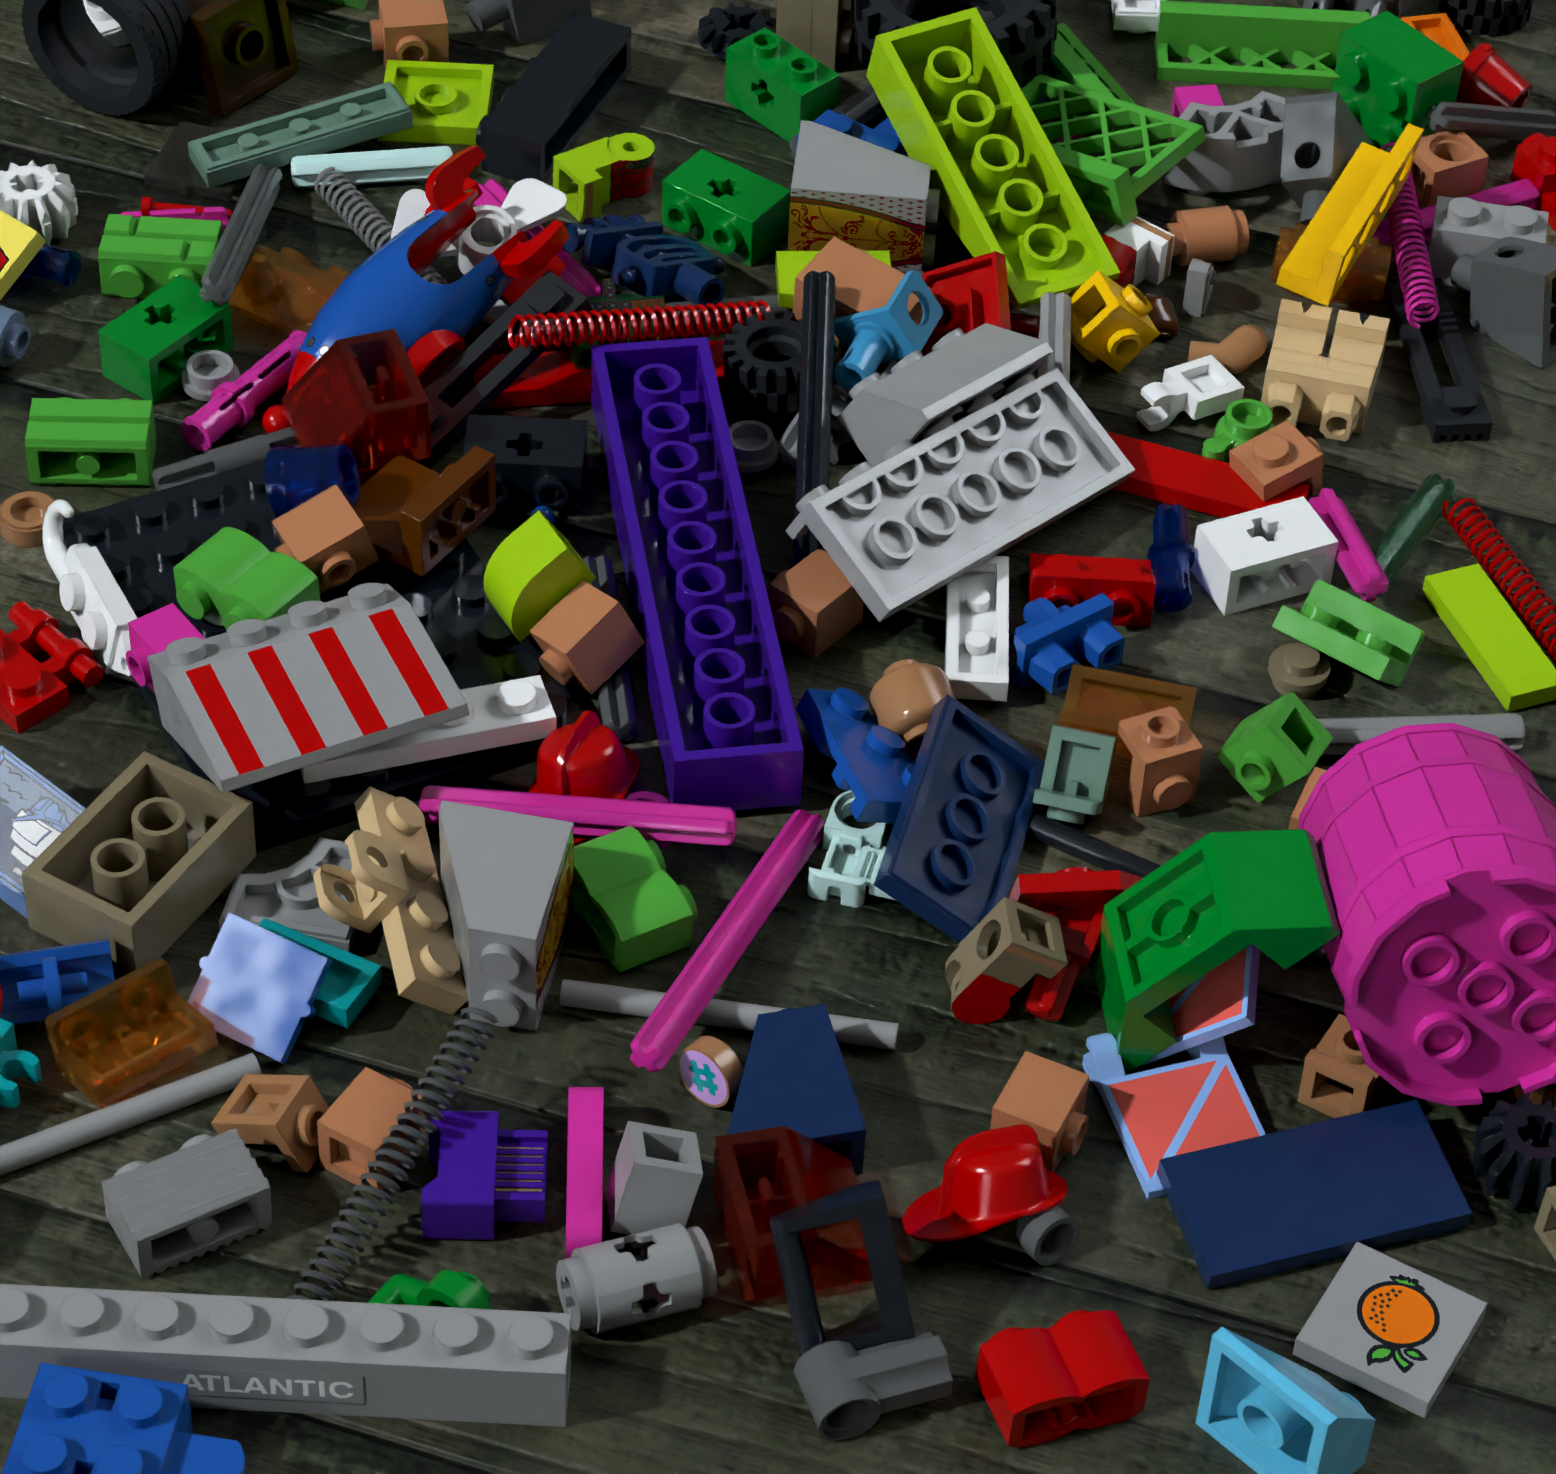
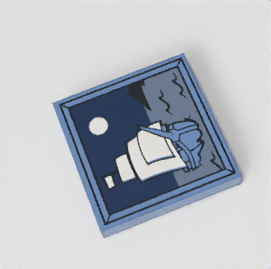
(30, 820)

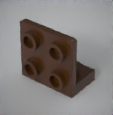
(424, 514)

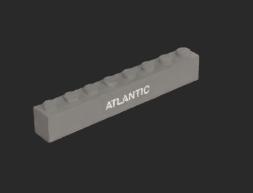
(298, 1352)

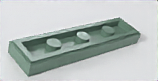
(300, 132)

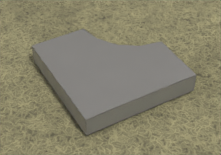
(291, 897)

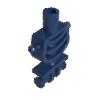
(647, 259)

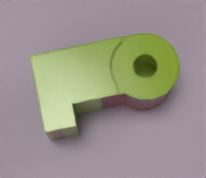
(604, 173)

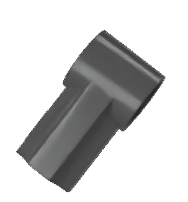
(853, 1387)

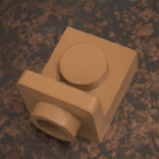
(276, 1112)

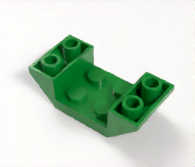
(1197, 915)

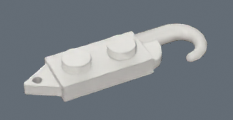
(89, 592)

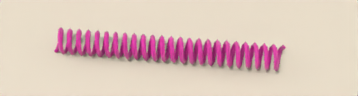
(1427, 293)

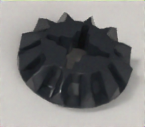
(731, 25)

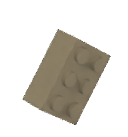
(140, 862)

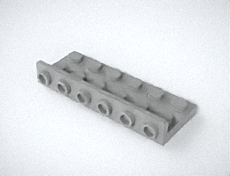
(962, 492)

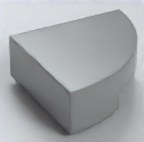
(1198, 287)

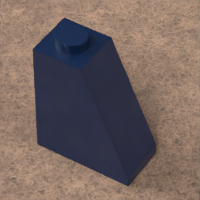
(800, 1082)

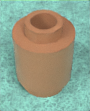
(1208, 234)

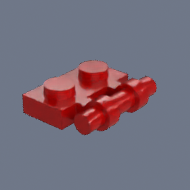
(35, 689)

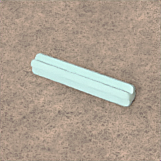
(369, 166)

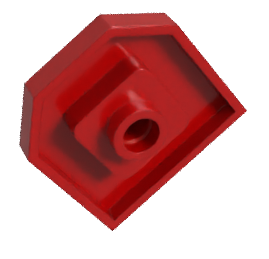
(974, 295)
(1078, 901)

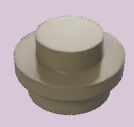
(1298, 669)

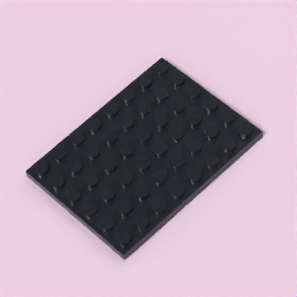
(160, 529)

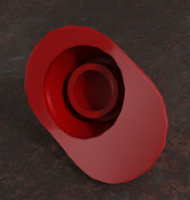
(585, 762)
(986, 1185)

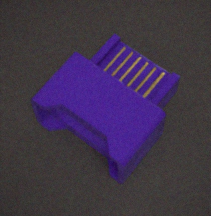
(482, 1176)

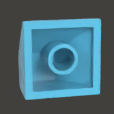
(1279, 1412)

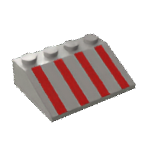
(303, 686)

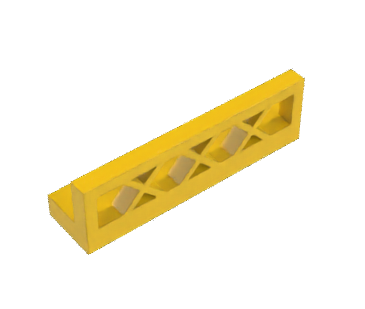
(1348, 218)

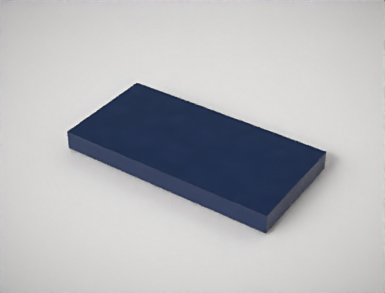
(960, 821)
(1312, 1193)

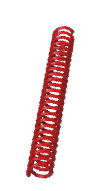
(626, 324)
(1494, 575)

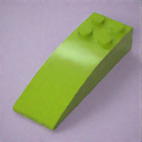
(986, 154)

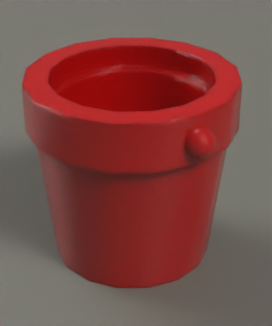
(1491, 80)

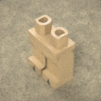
(1321, 389)

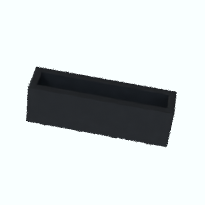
(555, 98)

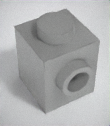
(653, 1178)

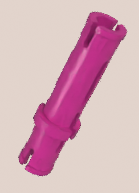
(235, 402)

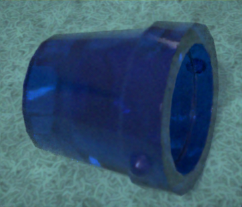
(304, 472)

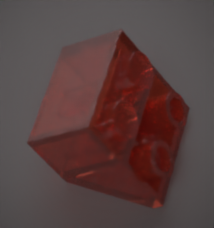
(362, 398)
(768, 1174)

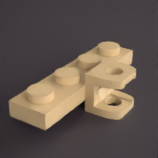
(397, 884)

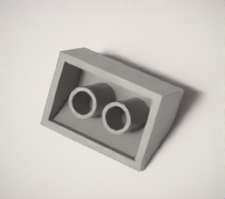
(937, 386)

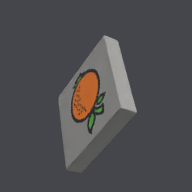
(1390, 1329)

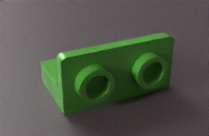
(1353, 632)

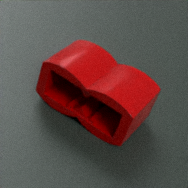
(1061, 1377)

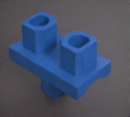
(1062, 637)
(52, 978)

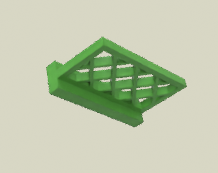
(1105, 180)

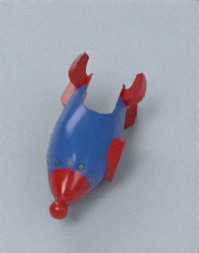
(427, 315)

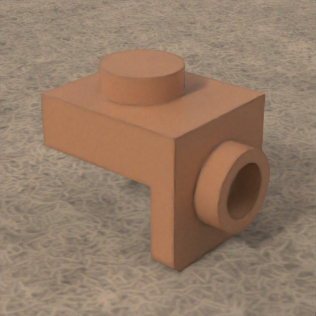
(1279, 461)
(1163, 761)

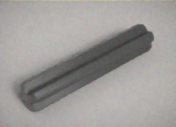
(1491, 120)

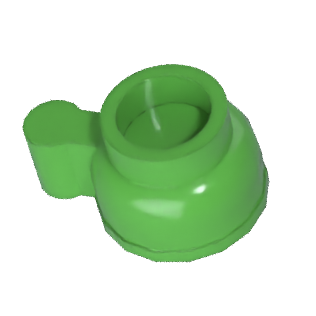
(1241, 422)

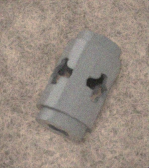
(602, 1284)

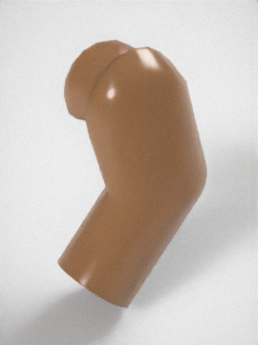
(1235, 351)

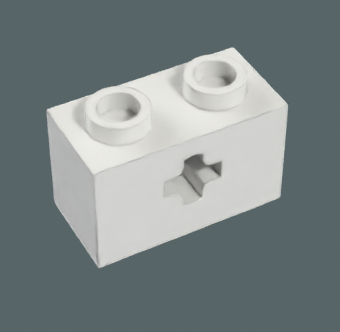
(1263, 555)

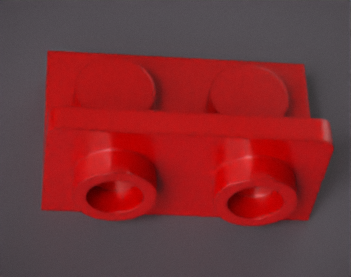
(1078, 578)

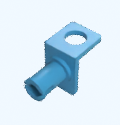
(885, 332)

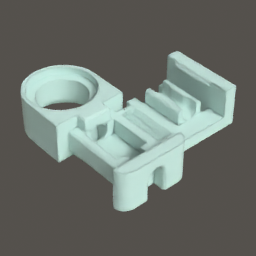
(850, 859)

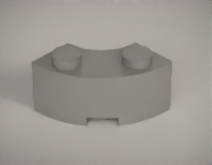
(1239, 147)

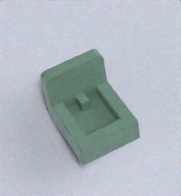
(1076, 773)

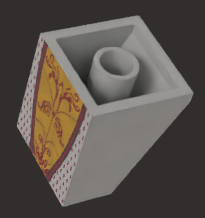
(861, 197)
(506, 905)

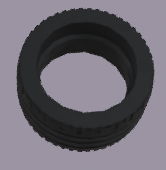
(92, 68)

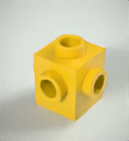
(1110, 321)

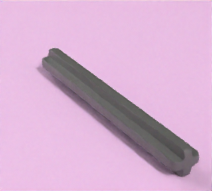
(240, 235)

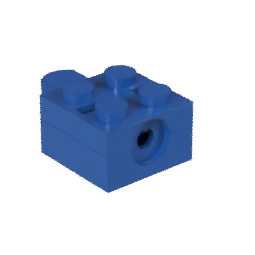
(113, 1426)

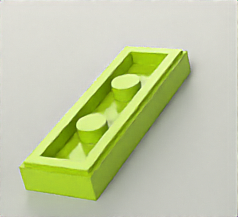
(1492, 636)

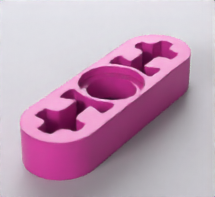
(584, 1167)

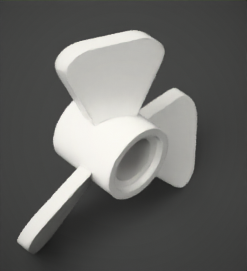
(524, 208)

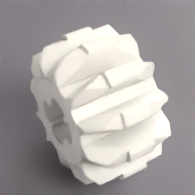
(39, 199)

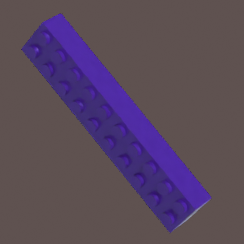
(694, 578)

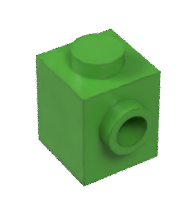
(1274, 747)

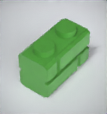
(151, 251)
(90, 442)

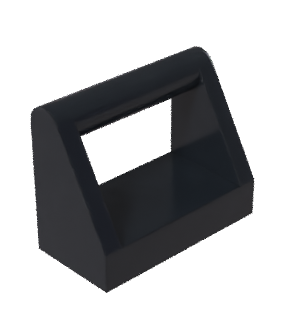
(867, 1203)

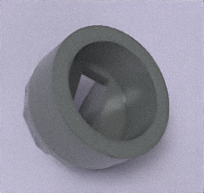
(1048, 1235)

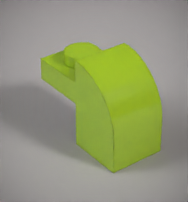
(532, 574)

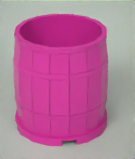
(1442, 910)

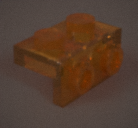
(284, 289)
(1103, 698)
(127, 1034)

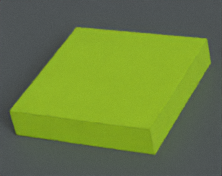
(443, 99)

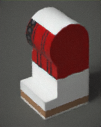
(1140, 251)

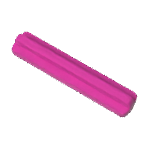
(1353, 551)

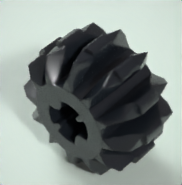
(1517, 1150)

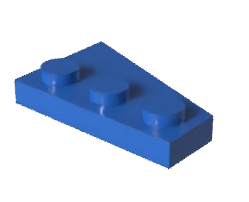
(867, 755)

